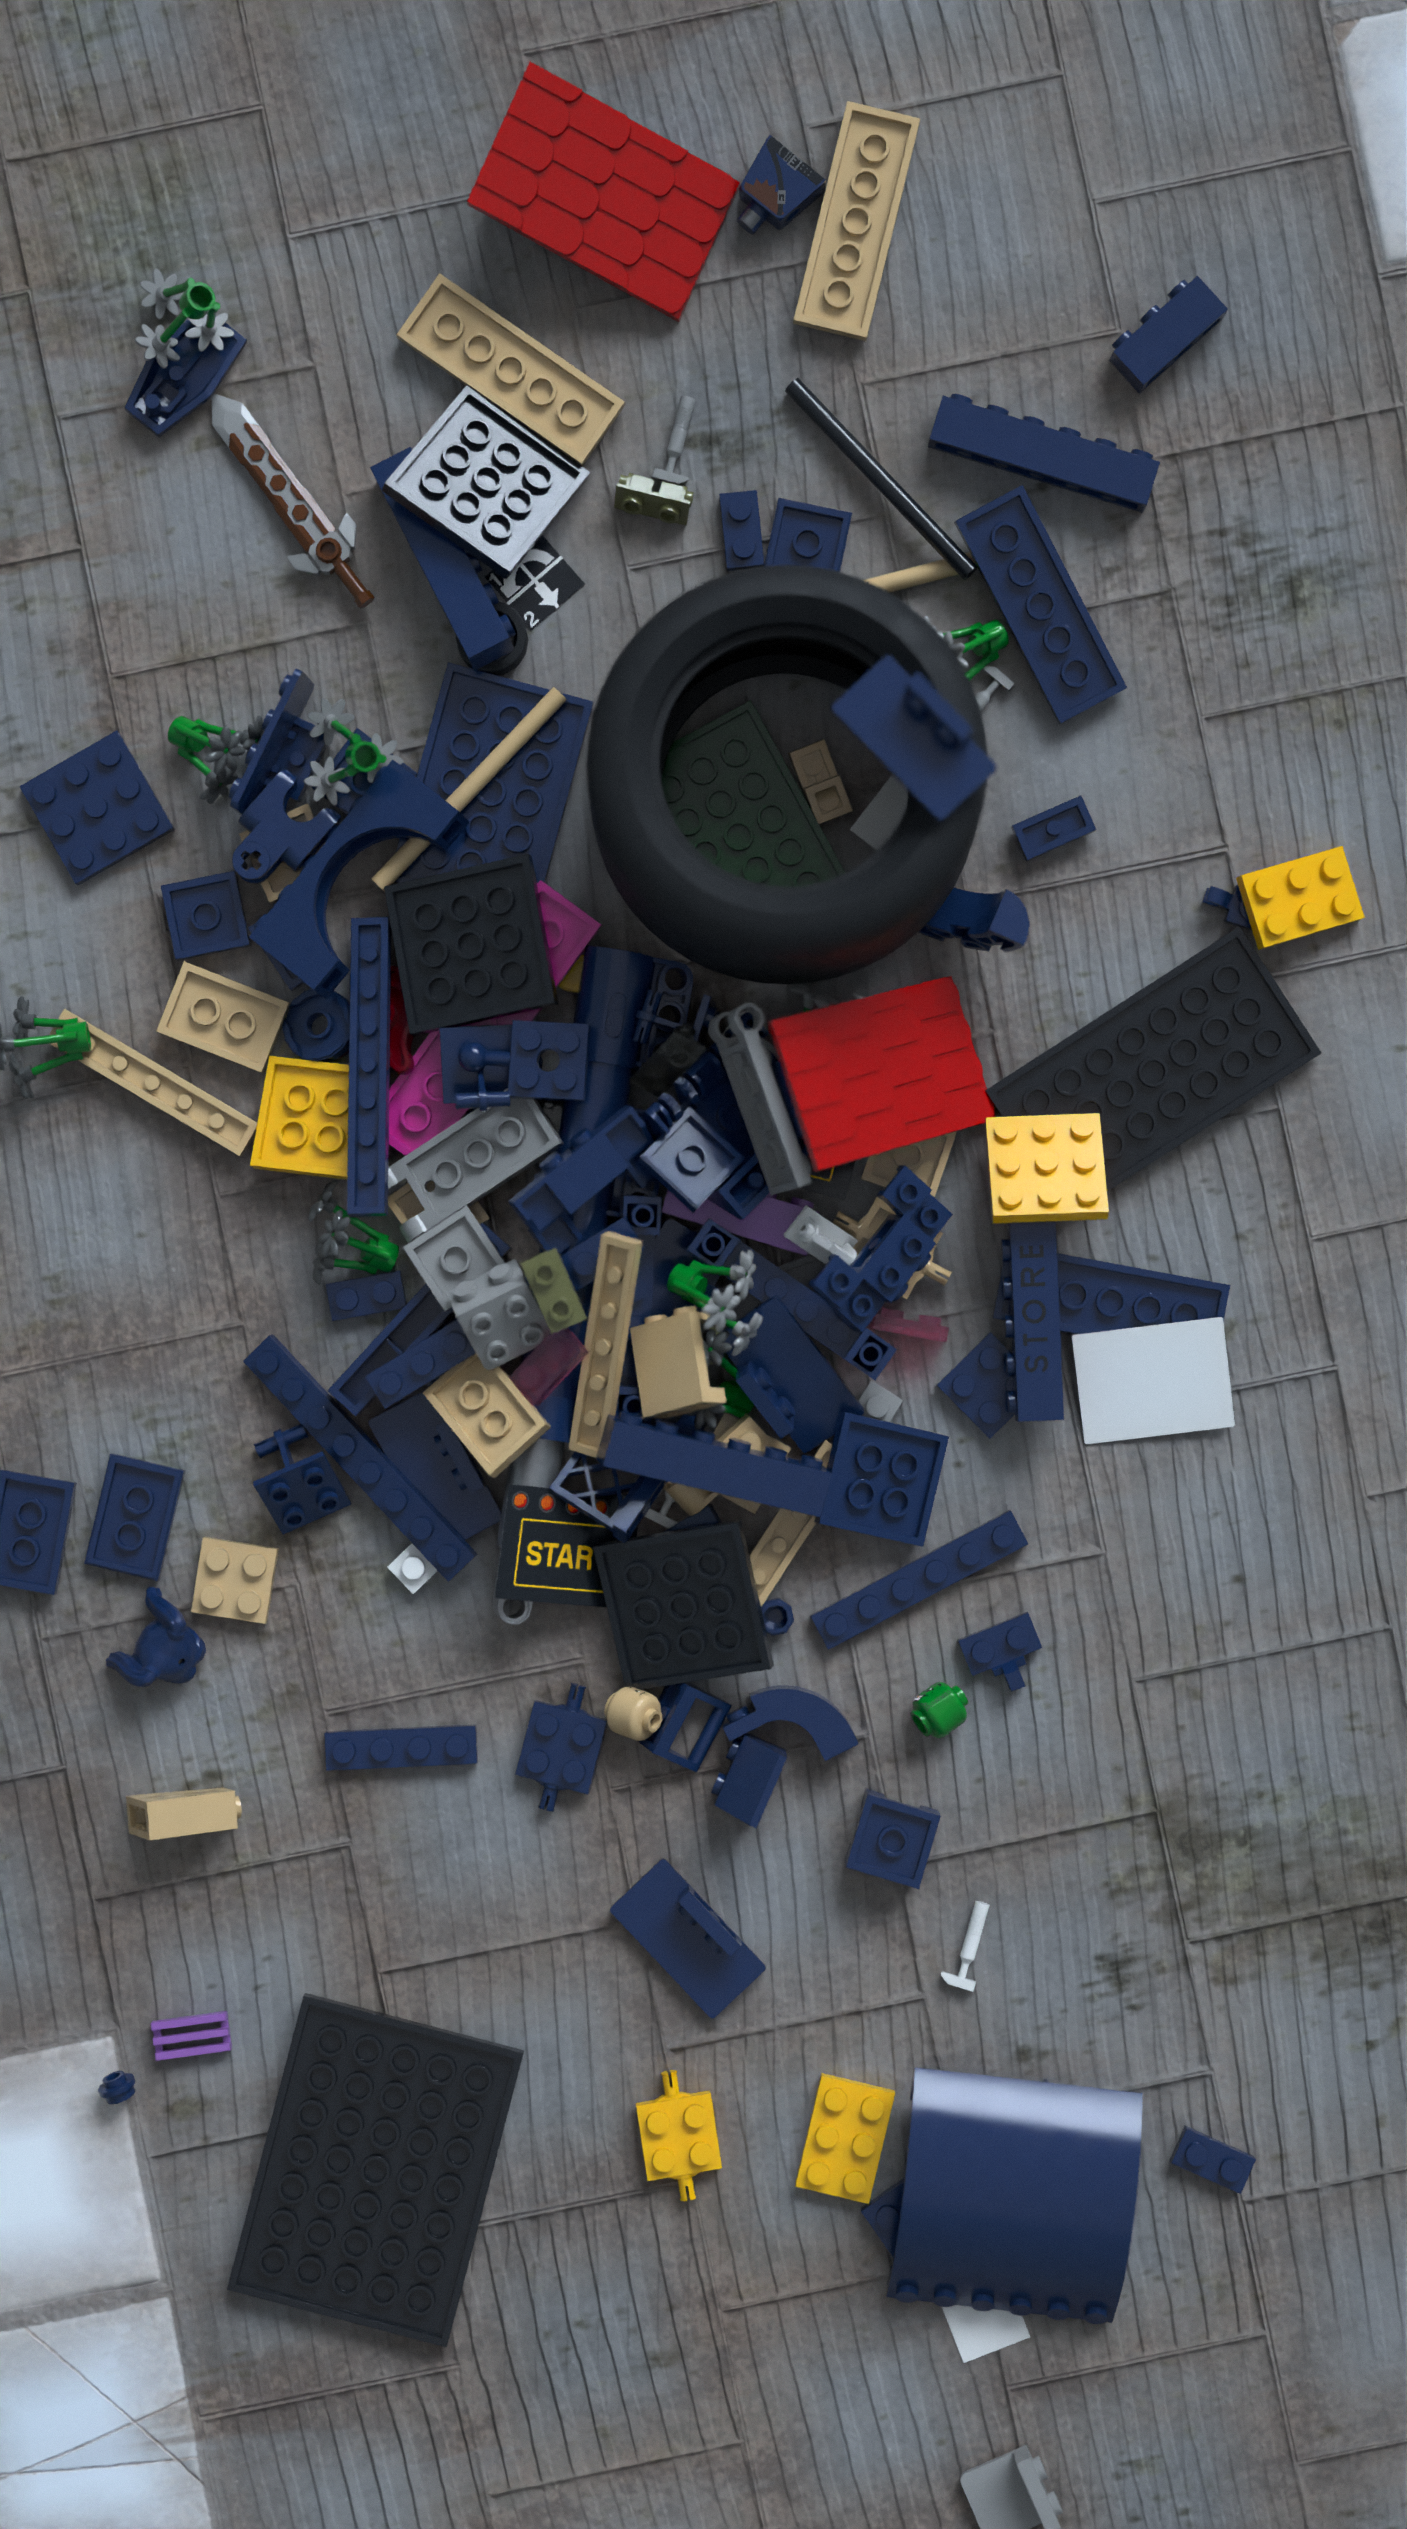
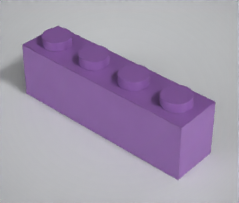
(763, 1224)

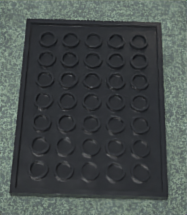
(375, 2170)

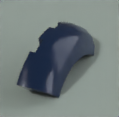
(981, 920)

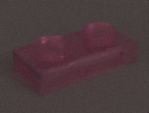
(926, 1327)
(548, 1365)

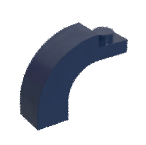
(798, 1705)

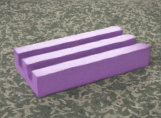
(159, 2040)

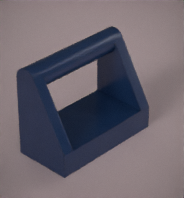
(675, 1704)

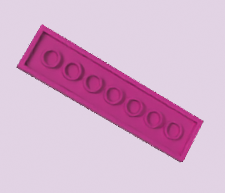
(417, 1098)

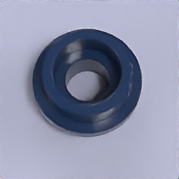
(117, 2087)

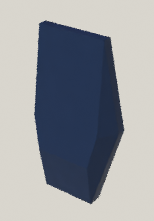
(172, 393)

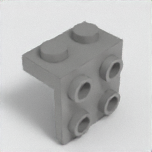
(499, 1314)
(1011, 2492)

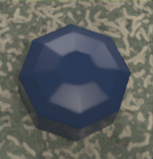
(777, 1616)

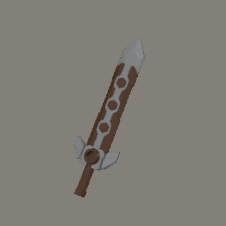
(292, 501)

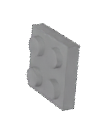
(453, 1254)

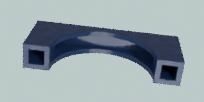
(390, 809)

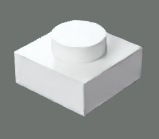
(412, 1568)

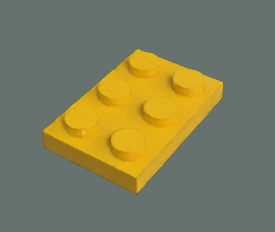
(1300, 897)
(845, 2138)

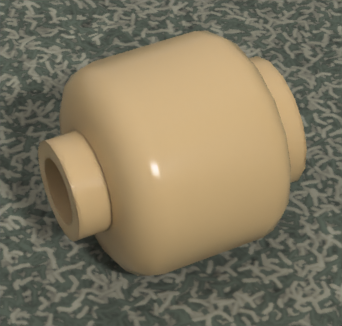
(633, 1713)

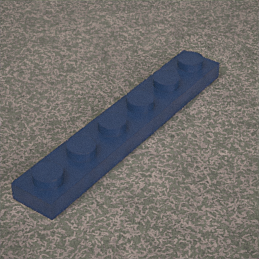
(919, 1579)

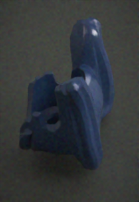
(161, 1647)

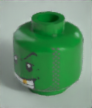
(939, 1710)

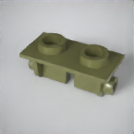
(669, 504)
(553, 1290)

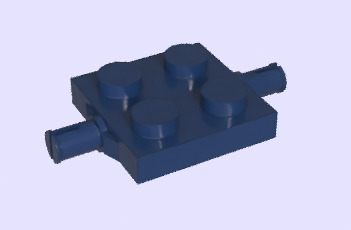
(562, 1747)

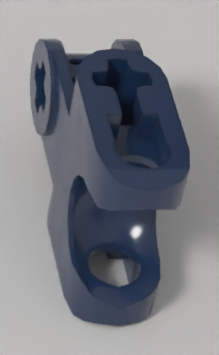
(276, 835)

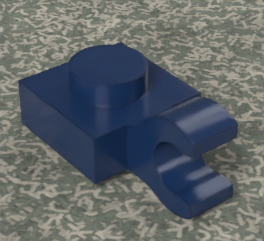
(1232, 903)

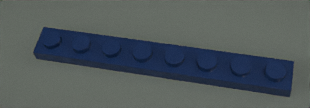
(369, 1067)
(451, 1344)
(360, 1457)

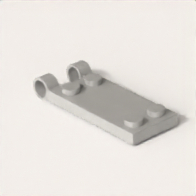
(760, 1101)
(472, 1160)

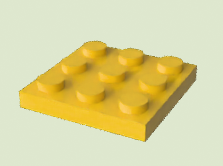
(303, 1118)
(1046, 1168)

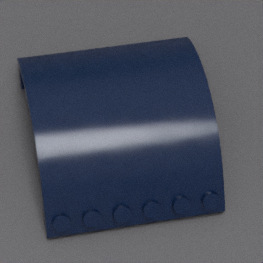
(1017, 2196)

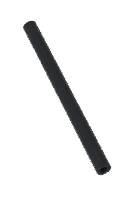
(881, 479)

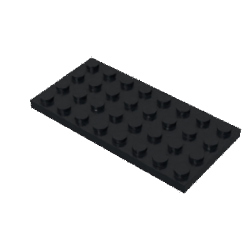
(1168, 1057)

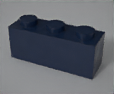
(1167, 333)

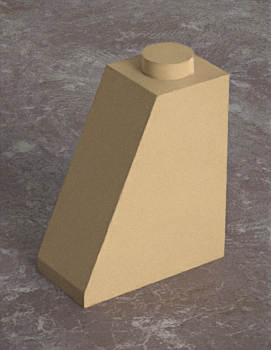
(182, 1813)

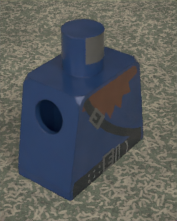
(777, 188)

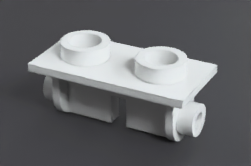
(821, 1237)

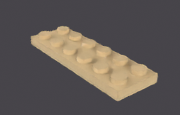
(856, 221)
(510, 369)

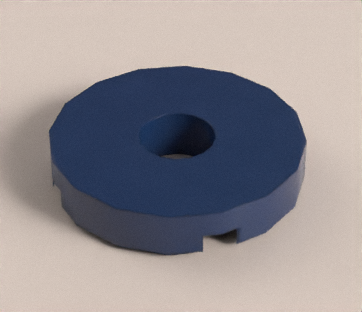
(299, 1020)

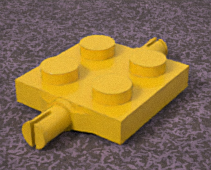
(678, 2135)

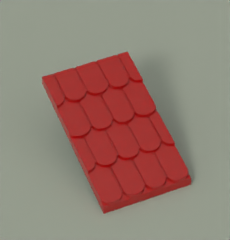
(603, 192)
(879, 1072)

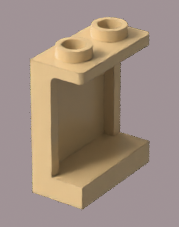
(673, 1365)

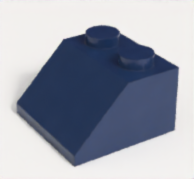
(749, 1778)

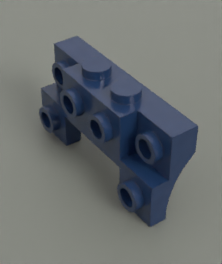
(579, 1174)
(889, 1257)

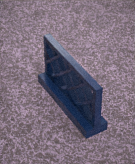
(635, 1504)

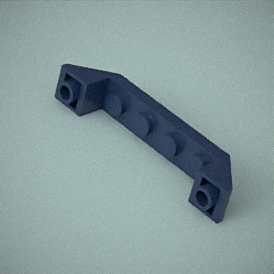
(645, 1218)
(812, 1312)

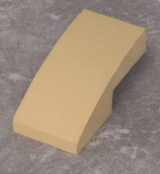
(820, 781)

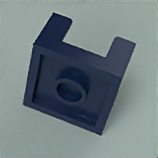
(892, 1839)

